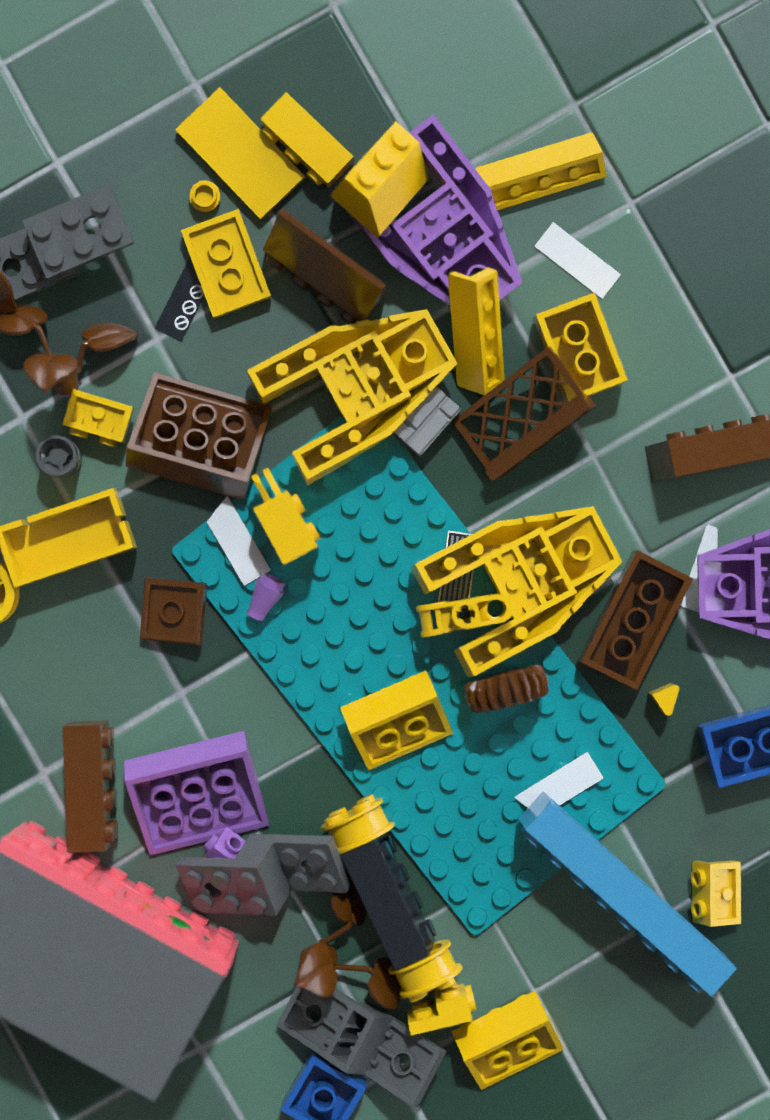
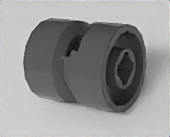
(58, 456)

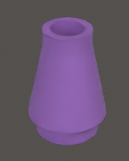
(265, 595)

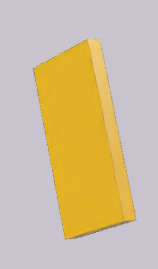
(240, 153)

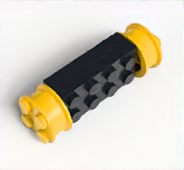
(391, 904)

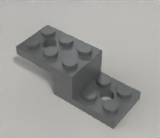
(57, 245)
(263, 874)
(363, 1041)

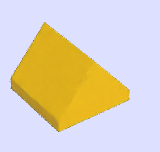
(665, 698)

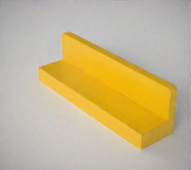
(544, 171)
(477, 330)

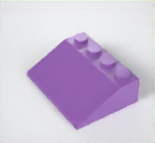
(195, 792)

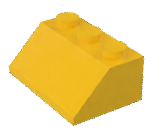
(383, 180)
(396, 720)
(507, 1040)

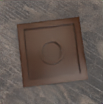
(173, 611)

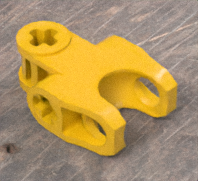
(448, 616)

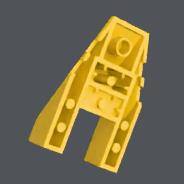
(372, 371)
(538, 562)

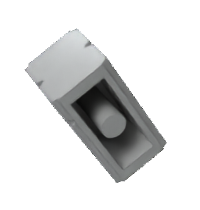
(427, 421)

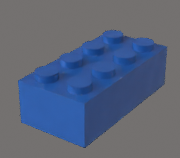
(737, 746)

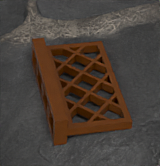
(538, 436)

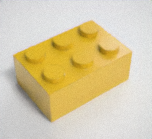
(583, 345)

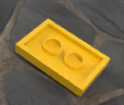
(226, 263)

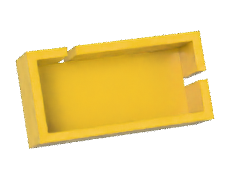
(65, 538)

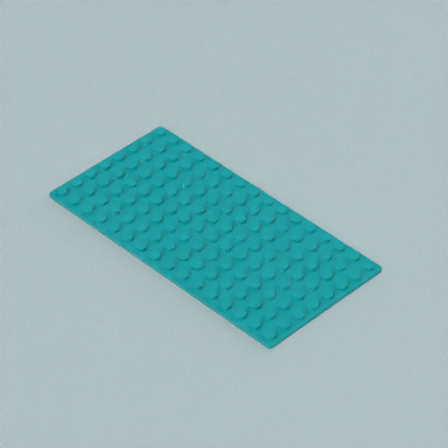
(355, 629)

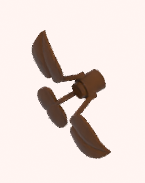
(60, 370)
(318, 962)

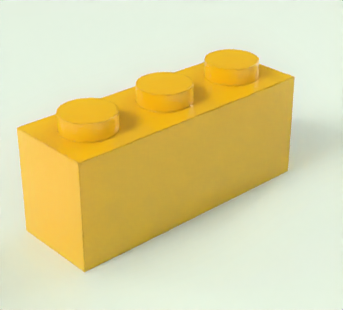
(306, 141)

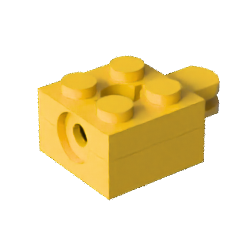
(284, 522)

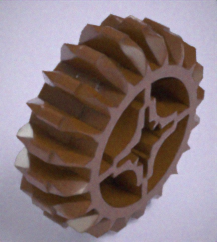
(506, 688)

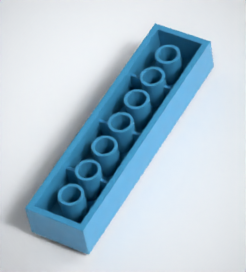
(631, 898)

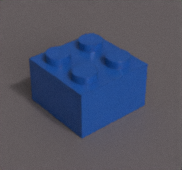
(323, 1091)

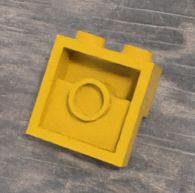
(451, 1008)

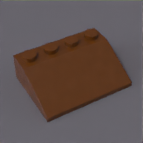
(323, 269)
(198, 436)

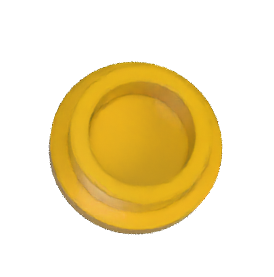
(204, 196)

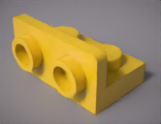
(98, 417)
(716, 893)

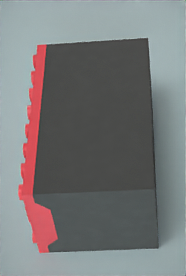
(102, 960)

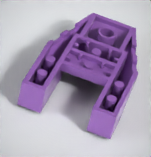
(451, 228)
(737, 584)

